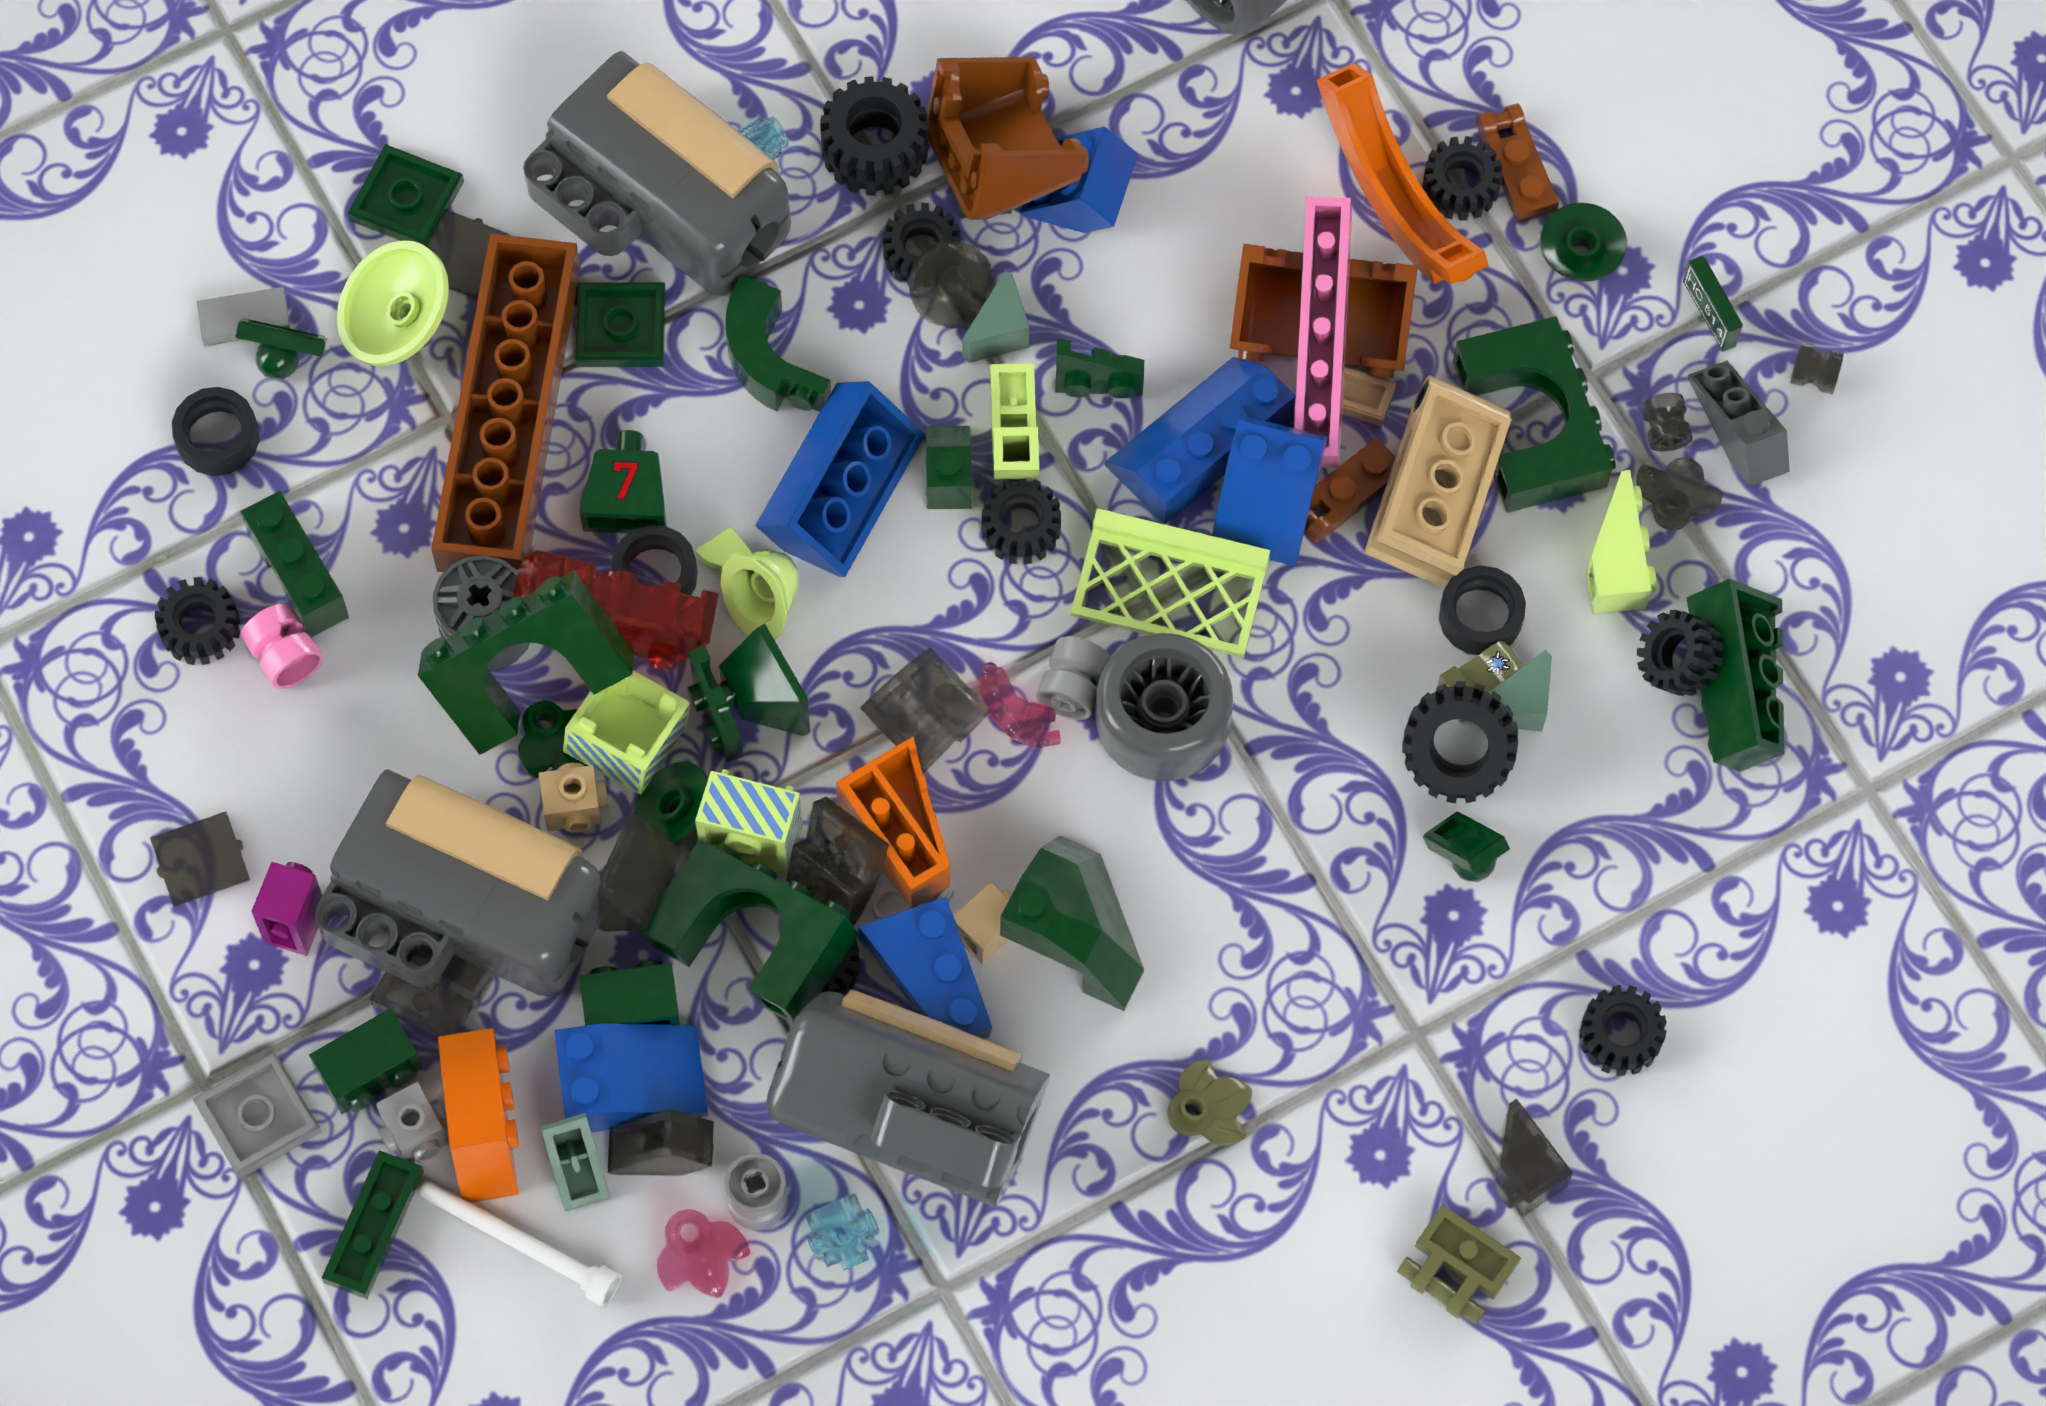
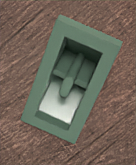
(999, 324)
(1528, 692)
(575, 1162)

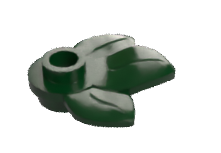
(540, 746)

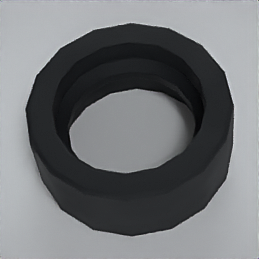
(210, 401)
(660, 538)
(1485, 579)

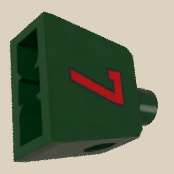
(623, 488)

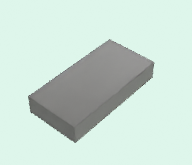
(221, 315)

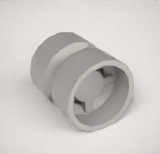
(1074, 674)
(756, 1191)

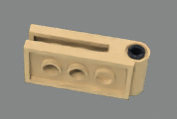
(1438, 482)

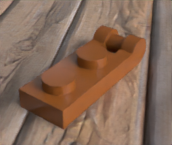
(1523, 171)
(1349, 489)

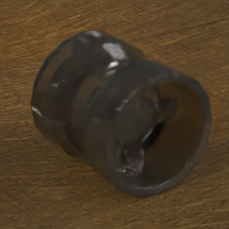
(1816, 368)
(1667, 422)

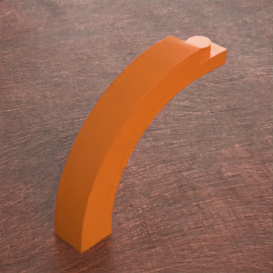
(1389, 181)

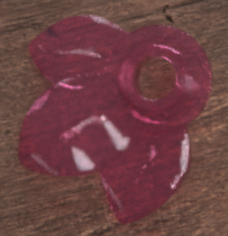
(702, 1260)

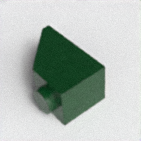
(948, 467)

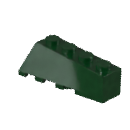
(1742, 702)

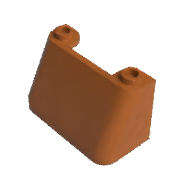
(994, 135)
(1270, 309)

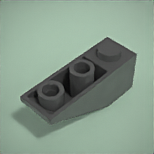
(1742, 422)

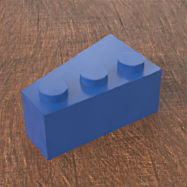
(929, 965)

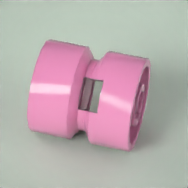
(280, 644)

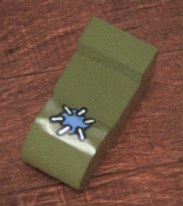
(1487, 669)

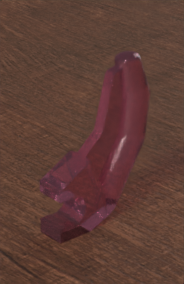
(1013, 714)

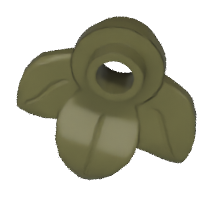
(1215, 1102)

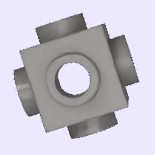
(412, 1124)

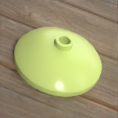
(392, 303)

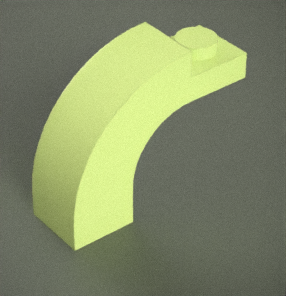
(1014, 421)

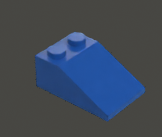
(1269, 487)
(629, 1072)

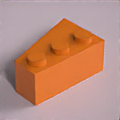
(895, 804)
(477, 1114)

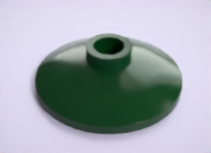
(1588, 227)
(673, 799)

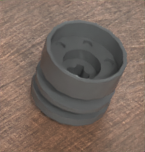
(463, 587)

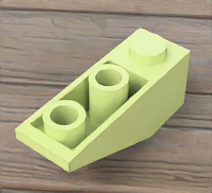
(1618, 565)

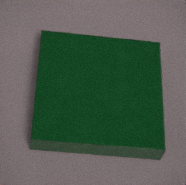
(405, 196)
(620, 324)

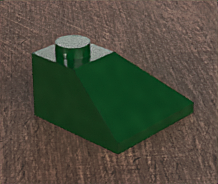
(764, 686)

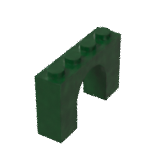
(1541, 359)
(556, 615)
(718, 884)

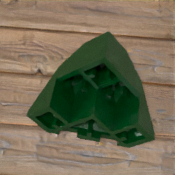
(1074, 917)

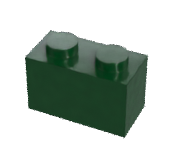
(630, 995)
(366, 1062)

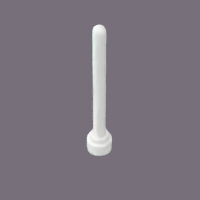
(597, 1282)

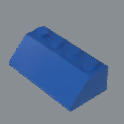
(1192, 440)
(841, 478)

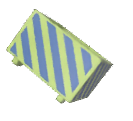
(627, 730)
(750, 819)

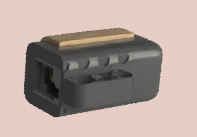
(659, 171)
(458, 882)
(907, 1093)

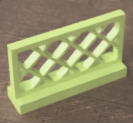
(1179, 546)

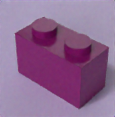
(288, 907)

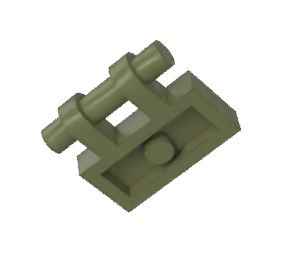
(1465, 1252)

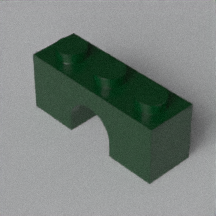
(295, 563)

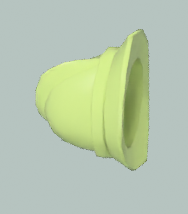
(759, 589)

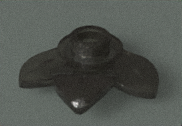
(1677, 492)

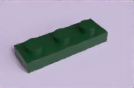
(372, 1224)

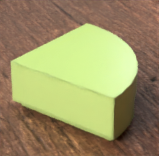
(720, 548)

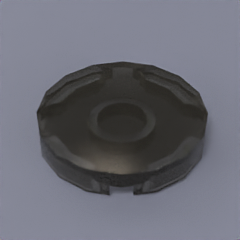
(950, 283)

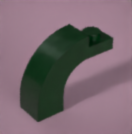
(766, 376)

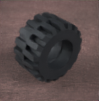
(874, 106)
(1453, 779)

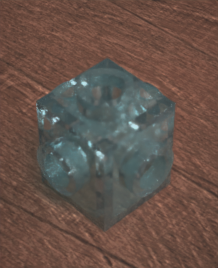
(826, 1238)

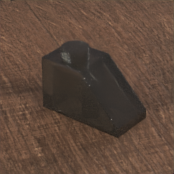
(661, 1145)
(1527, 1164)

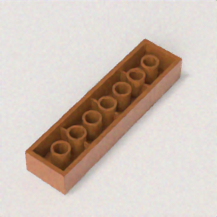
(507, 401)

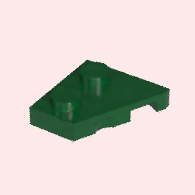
(1097, 374)
(709, 696)

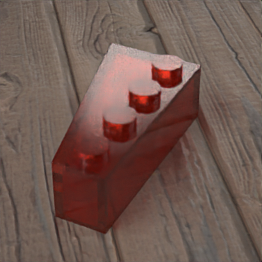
(652, 618)

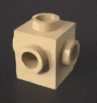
(572, 797)

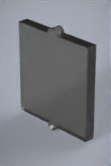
(463, 250)
(200, 858)

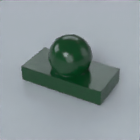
(279, 347)
(1467, 845)

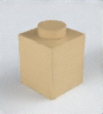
(980, 922)

